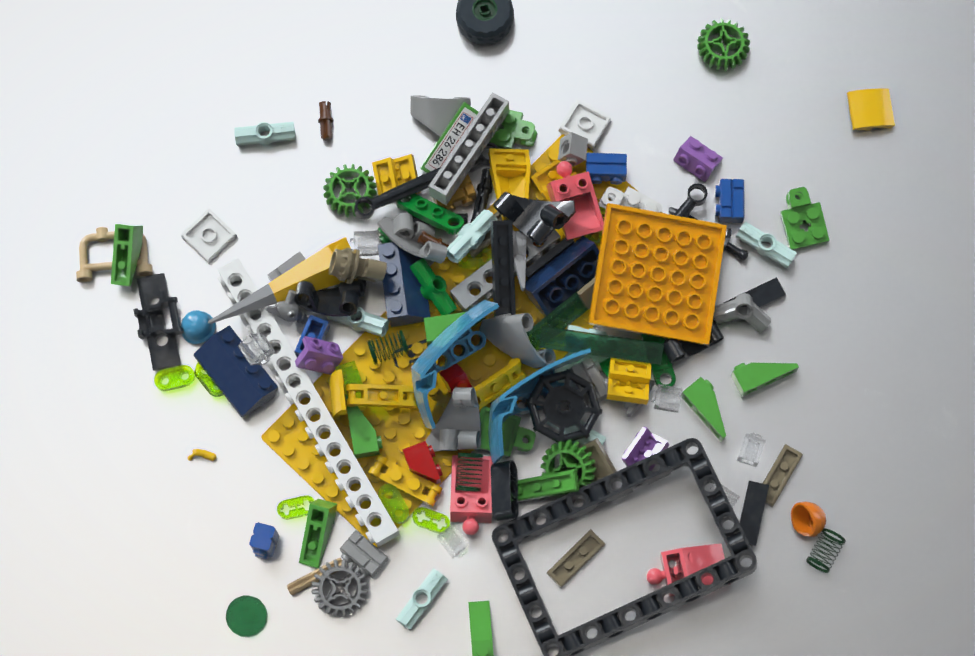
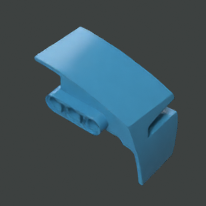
(425, 369)
(507, 403)

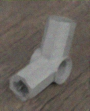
(752, 313)

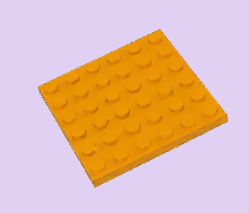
(657, 274)

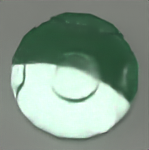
(246, 616)

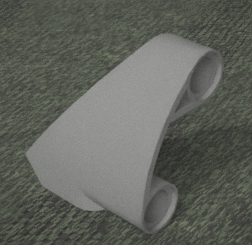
(435, 112)
(406, 234)

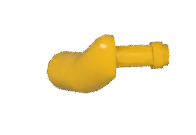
(202, 453)

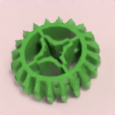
(738, 40)
(339, 178)
(566, 451)

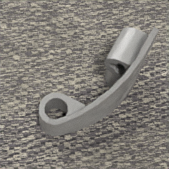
(510, 336)
(459, 423)

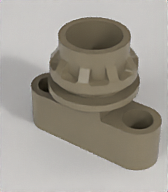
(347, 266)

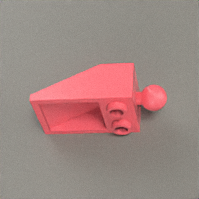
(588, 214)
(468, 505)
(687, 561)

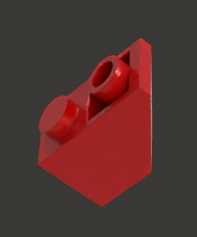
(454, 378)
(420, 461)

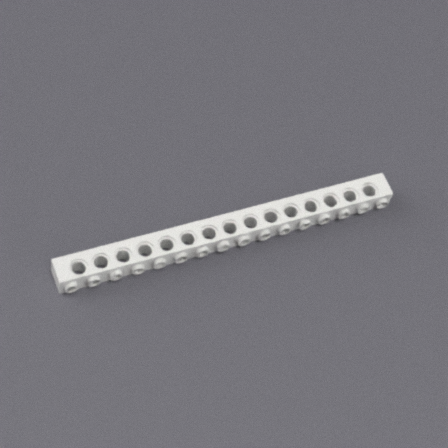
(386, 530)

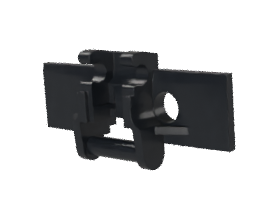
(152, 321)

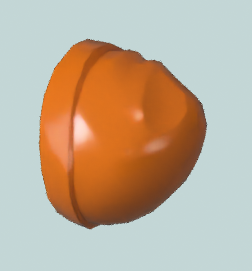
(808, 518)

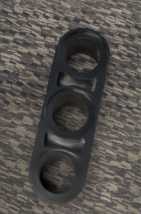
(504, 490)

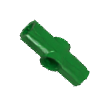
(433, 287)

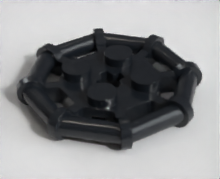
(560, 395)

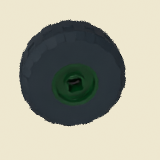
(484, 19)

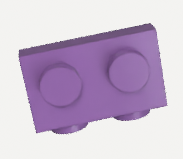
(697, 158)
(319, 355)
(643, 447)

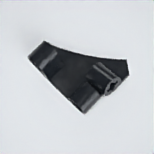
(535, 217)
(331, 302)
(679, 350)

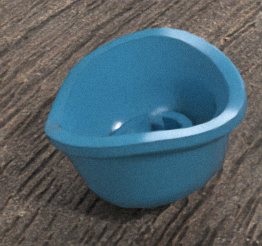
(196, 327)

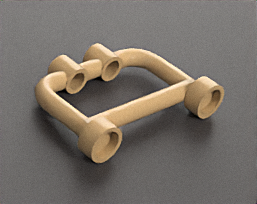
(102, 235)

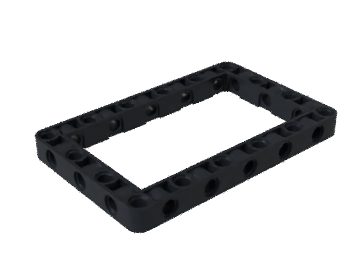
(652, 604)

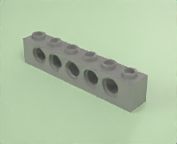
(469, 148)
(477, 280)

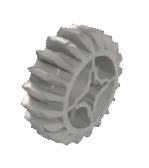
(346, 580)

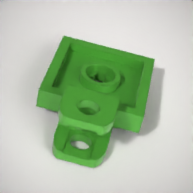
(515, 131)
(801, 211)
(511, 433)

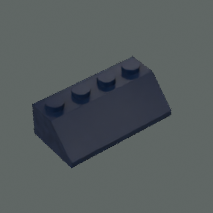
(563, 276)
(401, 287)
(241, 383)

